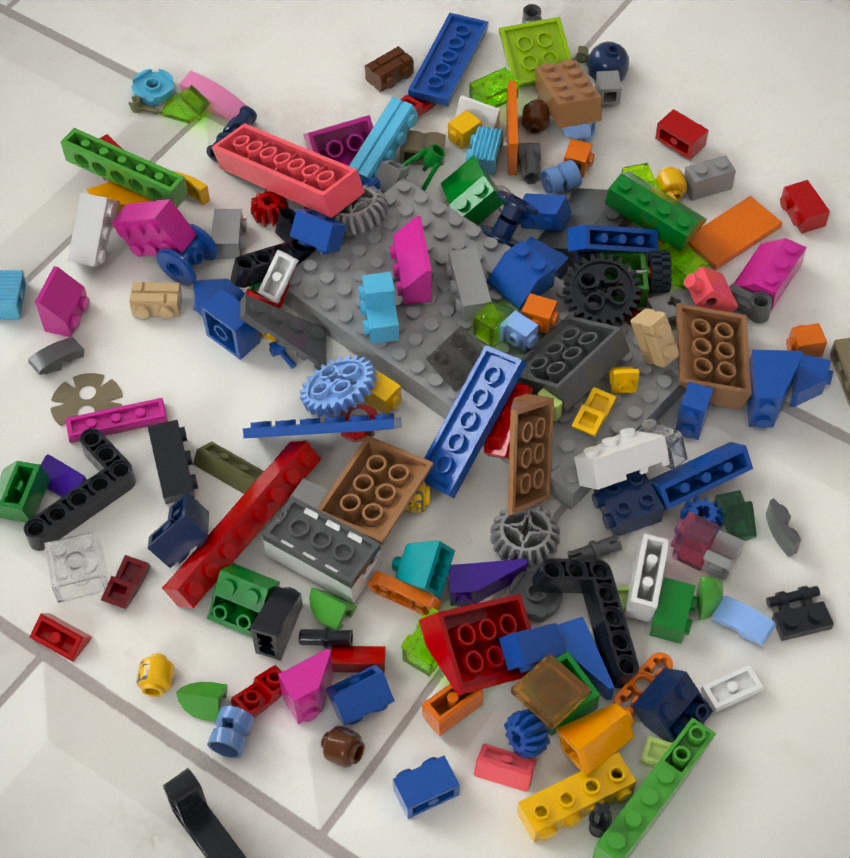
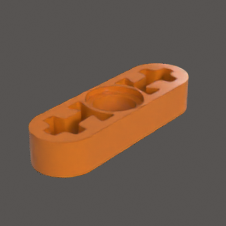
(403, 593)
(644, 673)

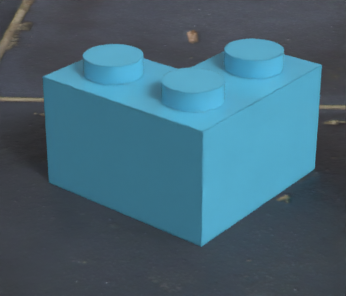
(379, 307)

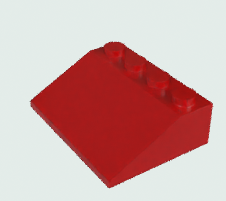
(468, 643)

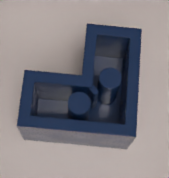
(182, 531)

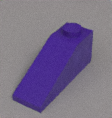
(477, 581)

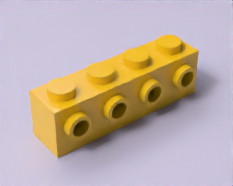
(575, 798)

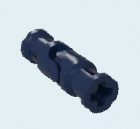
(246, 115)

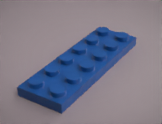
(448, 59)
(471, 419)
(314, 426)

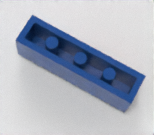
(612, 239)
(701, 474)

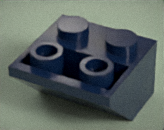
(671, 704)

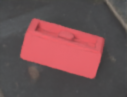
(504, 767)

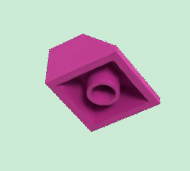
(61, 303)
(305, 686)

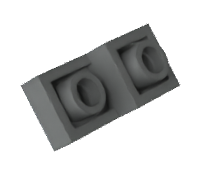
(51, 357)
(778, 520)

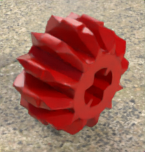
(266, 207)

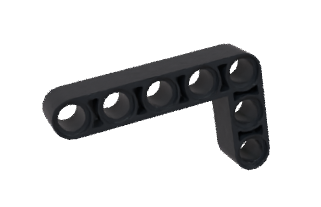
(253, 266)
(88, 492)
(604, 609)
(196, 817)

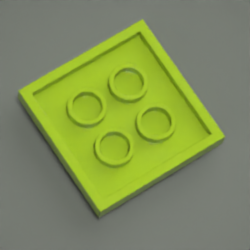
(532, 46)

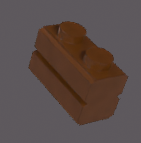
(389, 69)

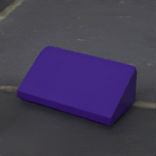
(62, 477)

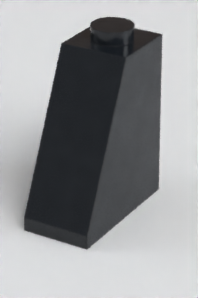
(276, 622)

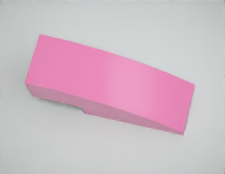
(221, 100)

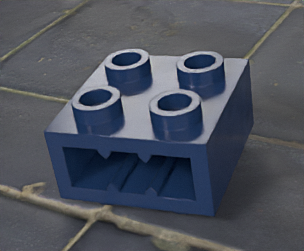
(628, 504)

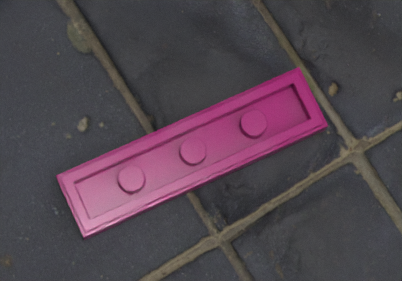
(118, 419)

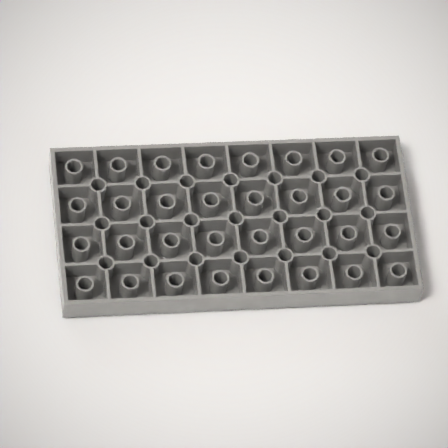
(328, 295)

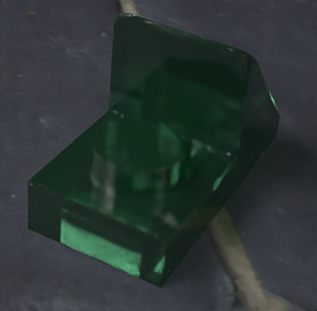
(737, 515)

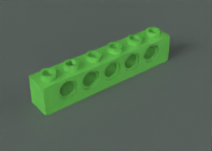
(123, 167)

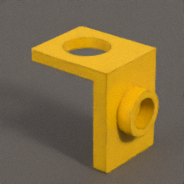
(623, 379)

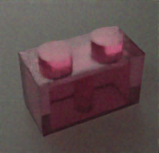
(693, 539)

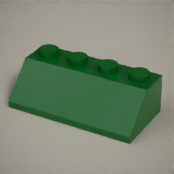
(654, 210)

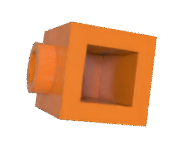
(581, 154)
(541, 311)
(807, 339)

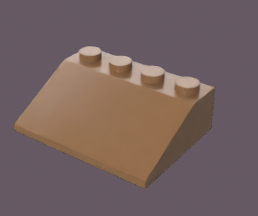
(714, 353)
(530, 451)
(375, 488)

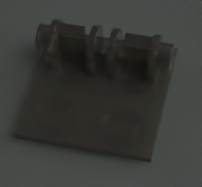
(456, 357)

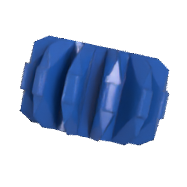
(705, 510)
(526, 733)

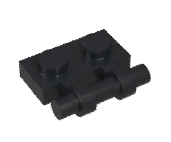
(801, 620)

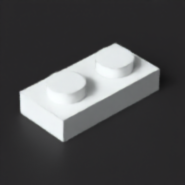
(731, 688)

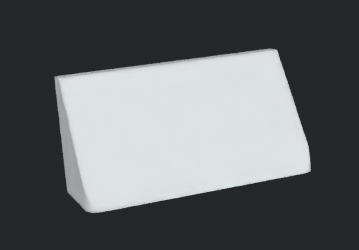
(487, 114)
(277, 276)

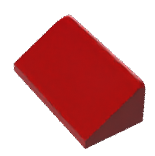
(59, 636)
(357, 658)

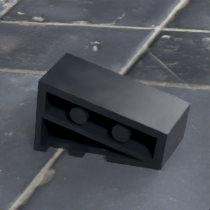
(172, 460)

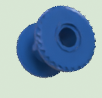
(180, 265)

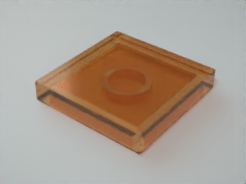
(550, 691)

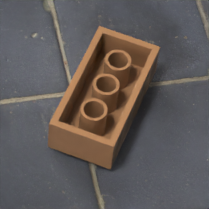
(568, 93)

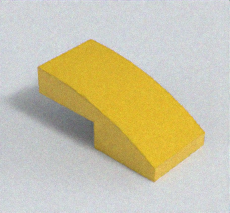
(196, 189)
(594, 412)

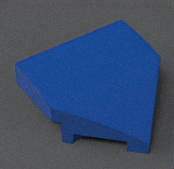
(207, 288)

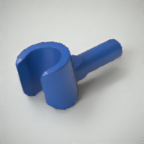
(276, 349)

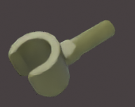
(582, 55)
(137, 106)

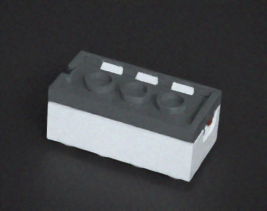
(322, 549)

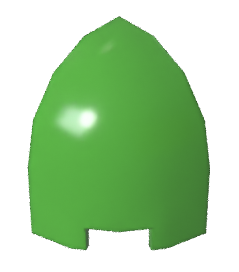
(709, 596)
(330, 608)
(202, 699)

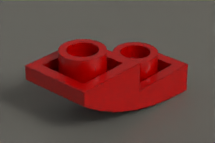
(260, 694)

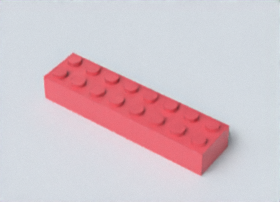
(289, 170)

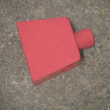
(707, 286)

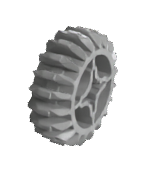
(365, 212)
(540, 539)

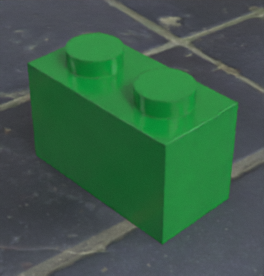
(672, 611)

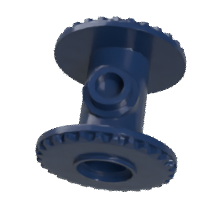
(509, 219)

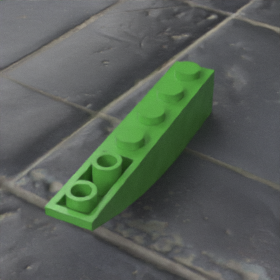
(655, 793)

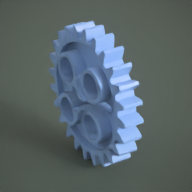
(338, 386)

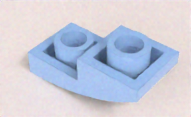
(744, 619)

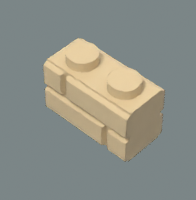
(156, 299)
(655, 337)

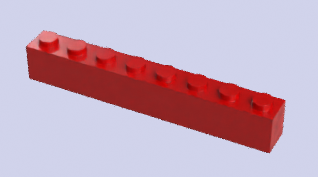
(241, 524)

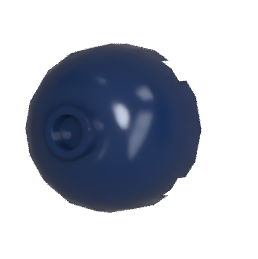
(608, 57)

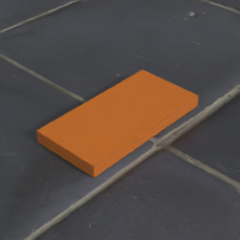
(512, 128)
(734, 232)

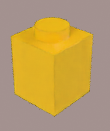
(462, 127)
(385, 394)

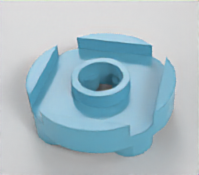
(162, 83)

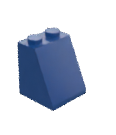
(771, 382)

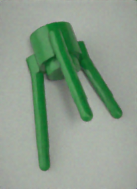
(432, 158)

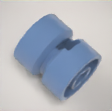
(561, 178)
(229, 735)

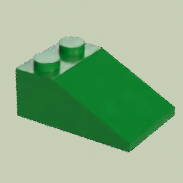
(472, 191)

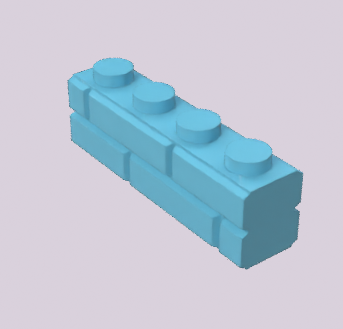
(385, 138)

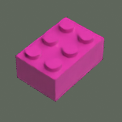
(153, 227)

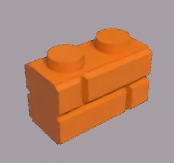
(448, 709)

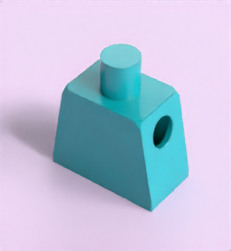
(425, 566)

